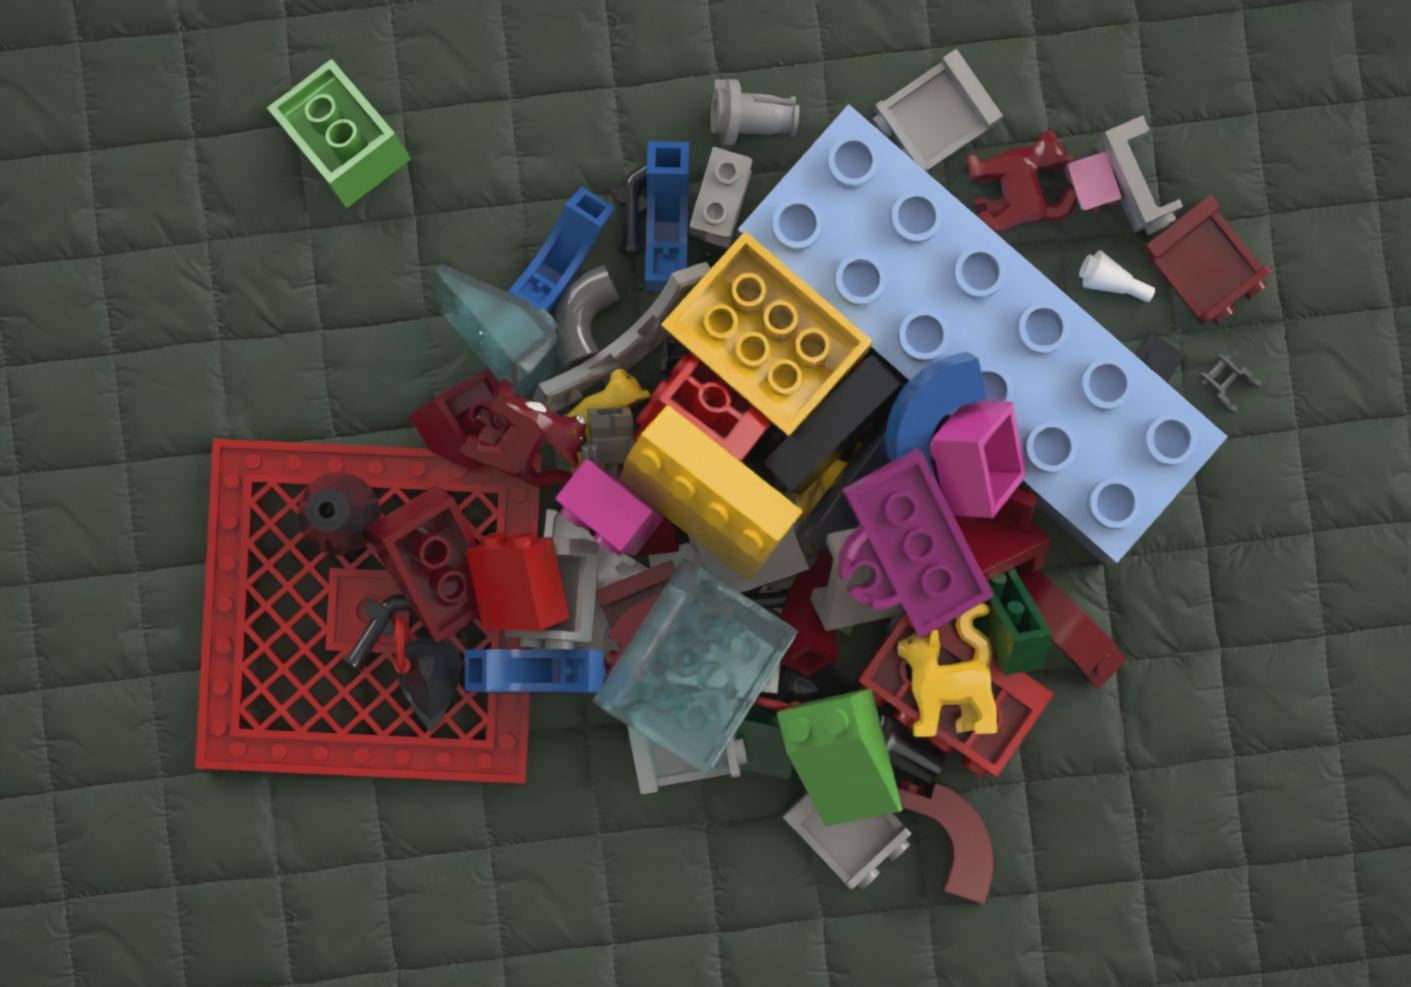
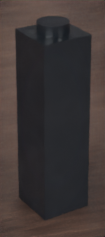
(833, 427)
(833, 510)

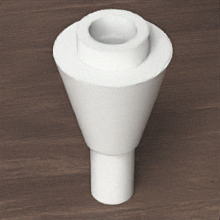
(1105, 274)

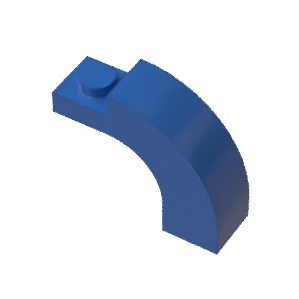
(666, 211)
(564, 250)
(928, 399)
(534, 670)

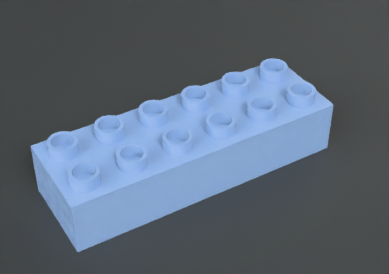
(932, 280)

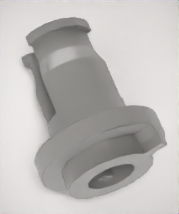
(750, 113)

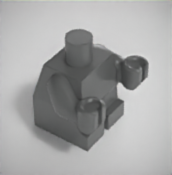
(609, 437)

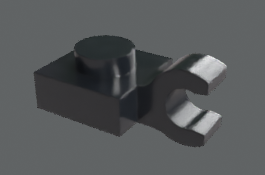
(1160, 356)

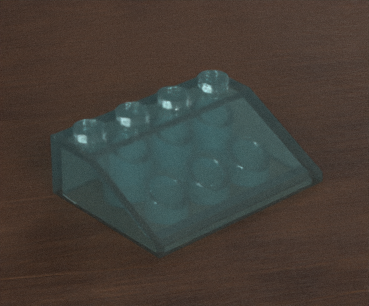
(499, 328)
(695, 666)

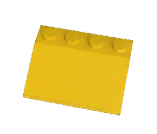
(767, 334)
(708, 493)

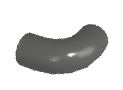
(575, 314)

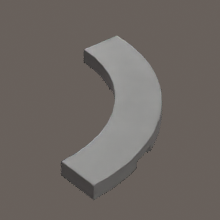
(624, 351)

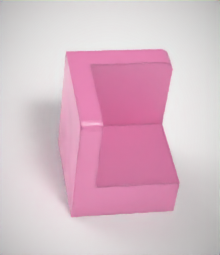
(1093, 181)

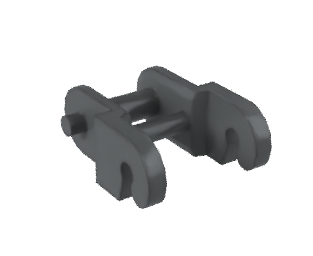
(1224, 361)

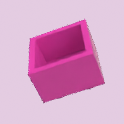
(978, 458)
(610, 508)

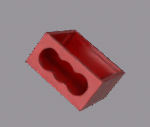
(517, 582)

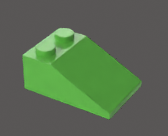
(339, 133)
(841, 756)

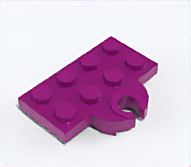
(911, 547)

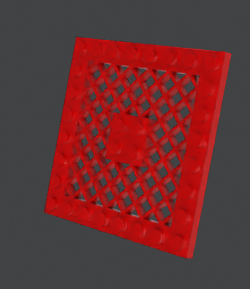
(225, 623)

